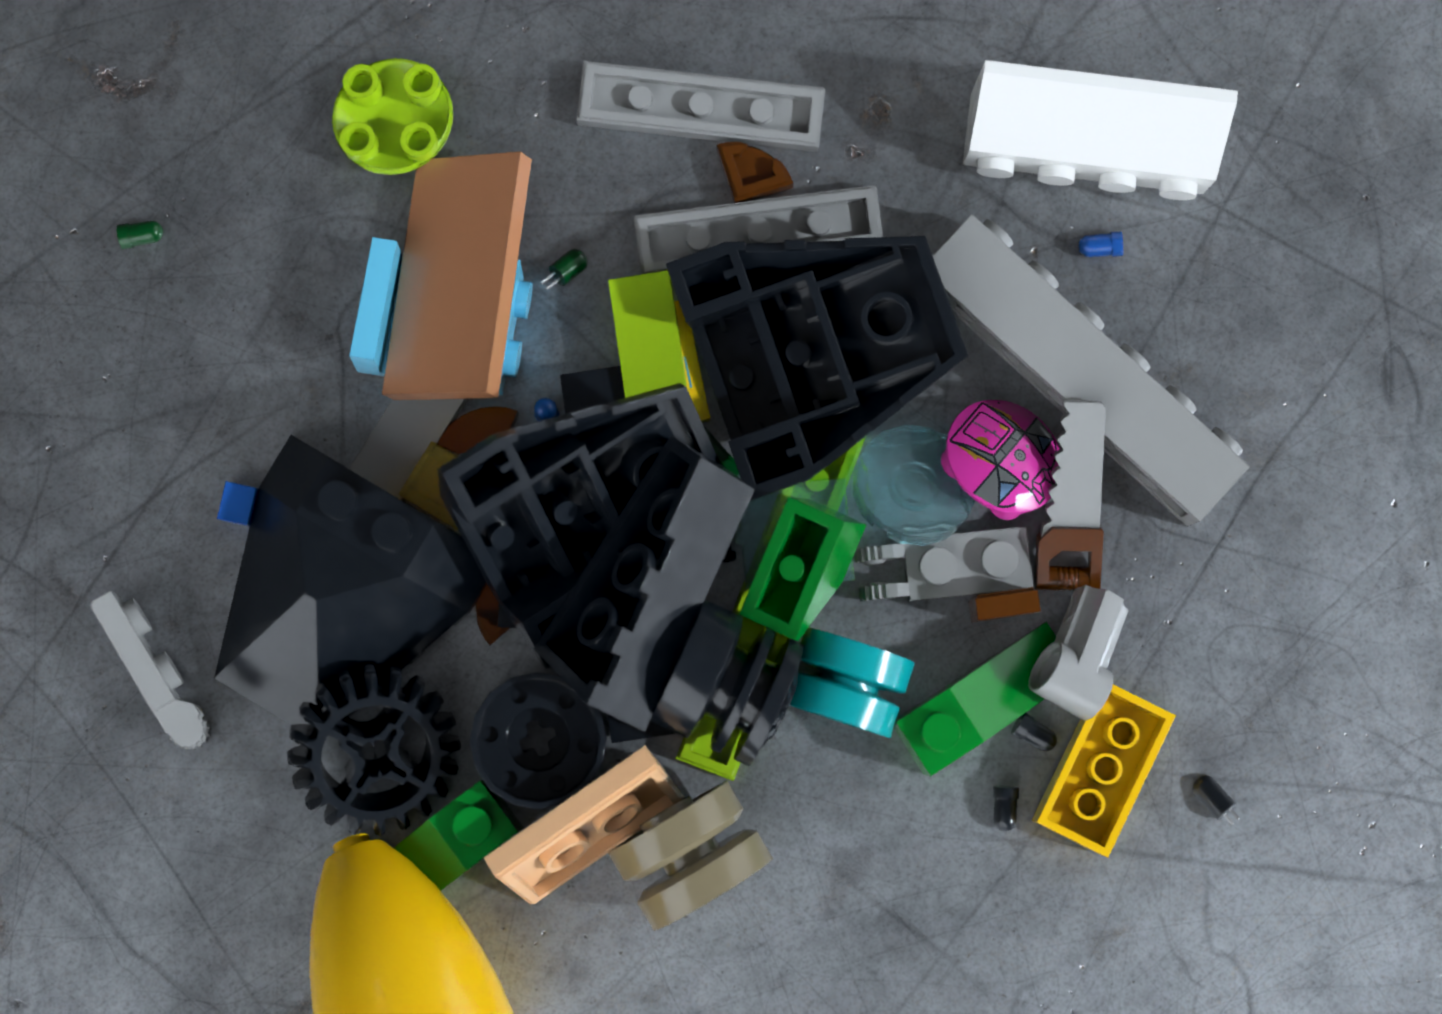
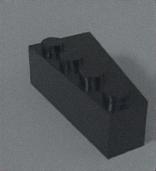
(646, 584)

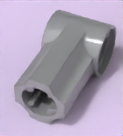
(1074, 666)

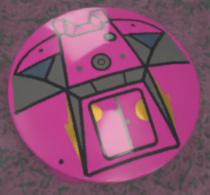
(1001, 457)

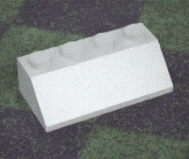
(1097, 129)

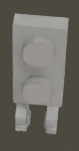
(953, 567)
(152, 674)

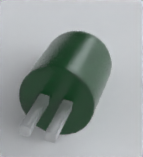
(567, 267)

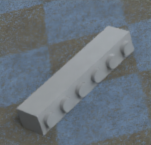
(1070, 358)

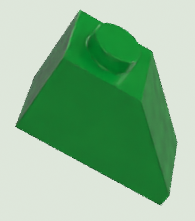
(801, 566)
(460, 835)

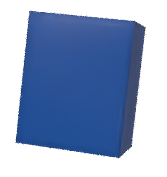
(237, 503)

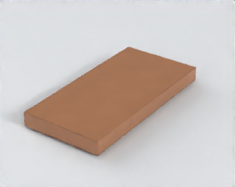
(457, 278)

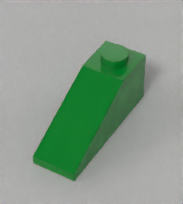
(974, 704)

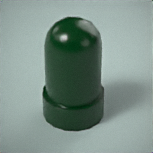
(138, 234)

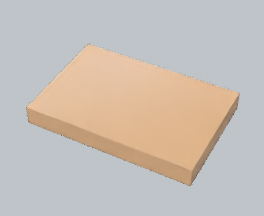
(584, 827)

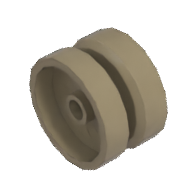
(694, 861)

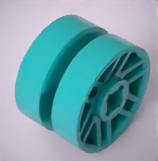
(851, 681)

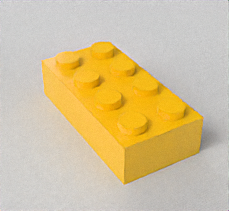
(1104, 771)

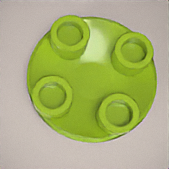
(392, 115)

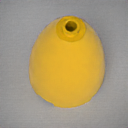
(393, 940)

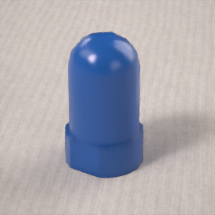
(1102, 245)
(545, 409)

